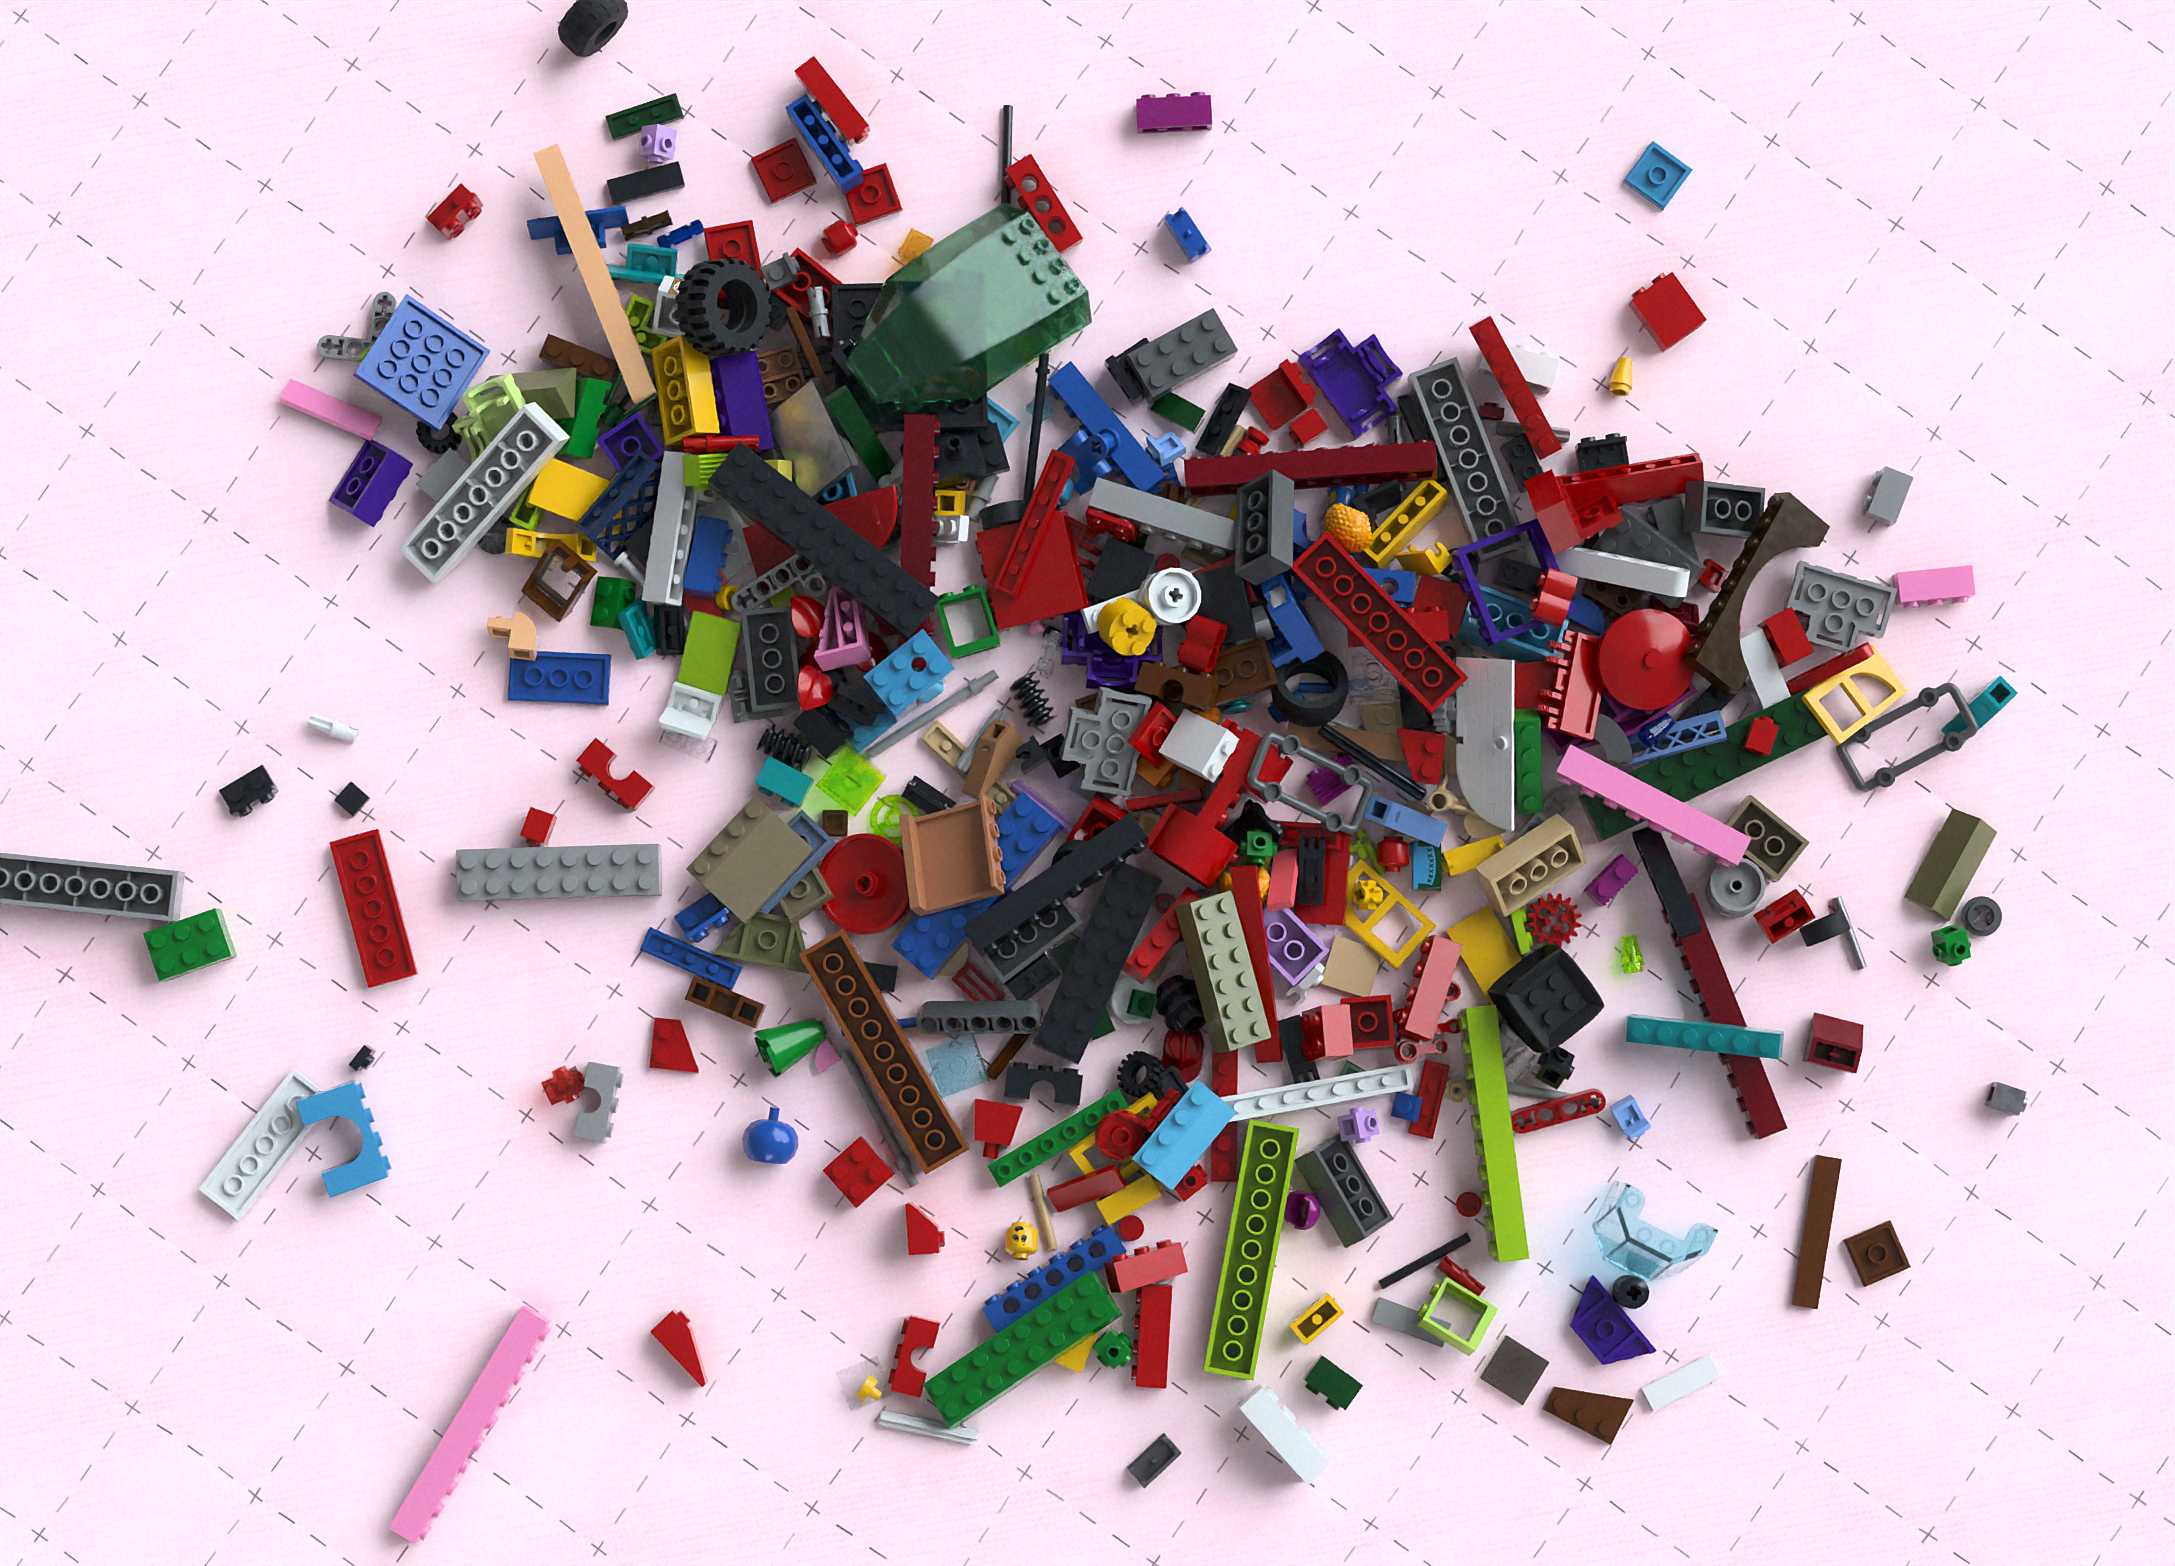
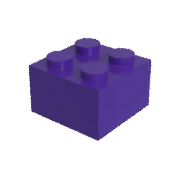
(627, 439)

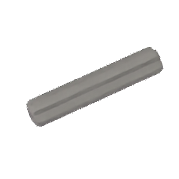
(1515, 430)
(965, 760)

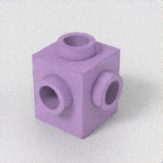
(657, 143)
(1358, 1125)

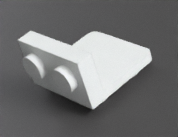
(690, 711)

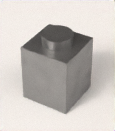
(2006, 1099)

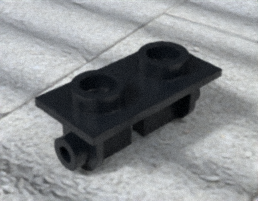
(926, 796)

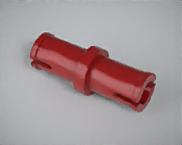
(1460, 1276)

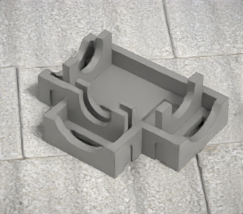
(1839, 606)
(1103, 741)

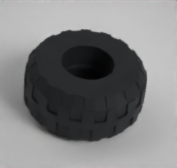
(591, 25)

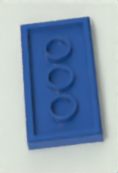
(561, 678)

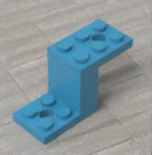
(898, 686)

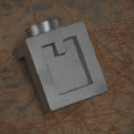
(780, 272)

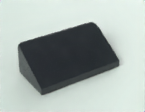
(669, 629)

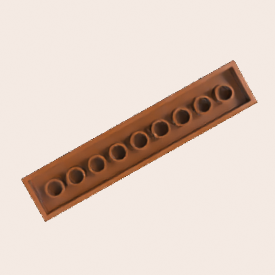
(884, 1051)

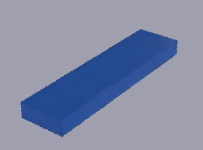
(691, 958)

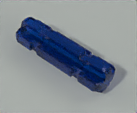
(681, 234)

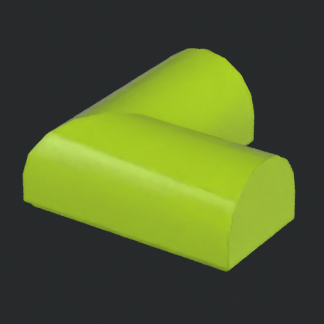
(639, 314)

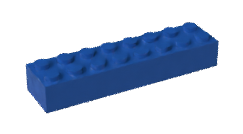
(936, 937)

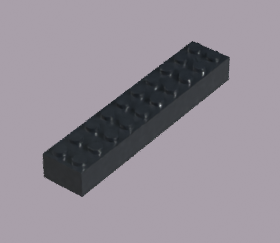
(823, 541)

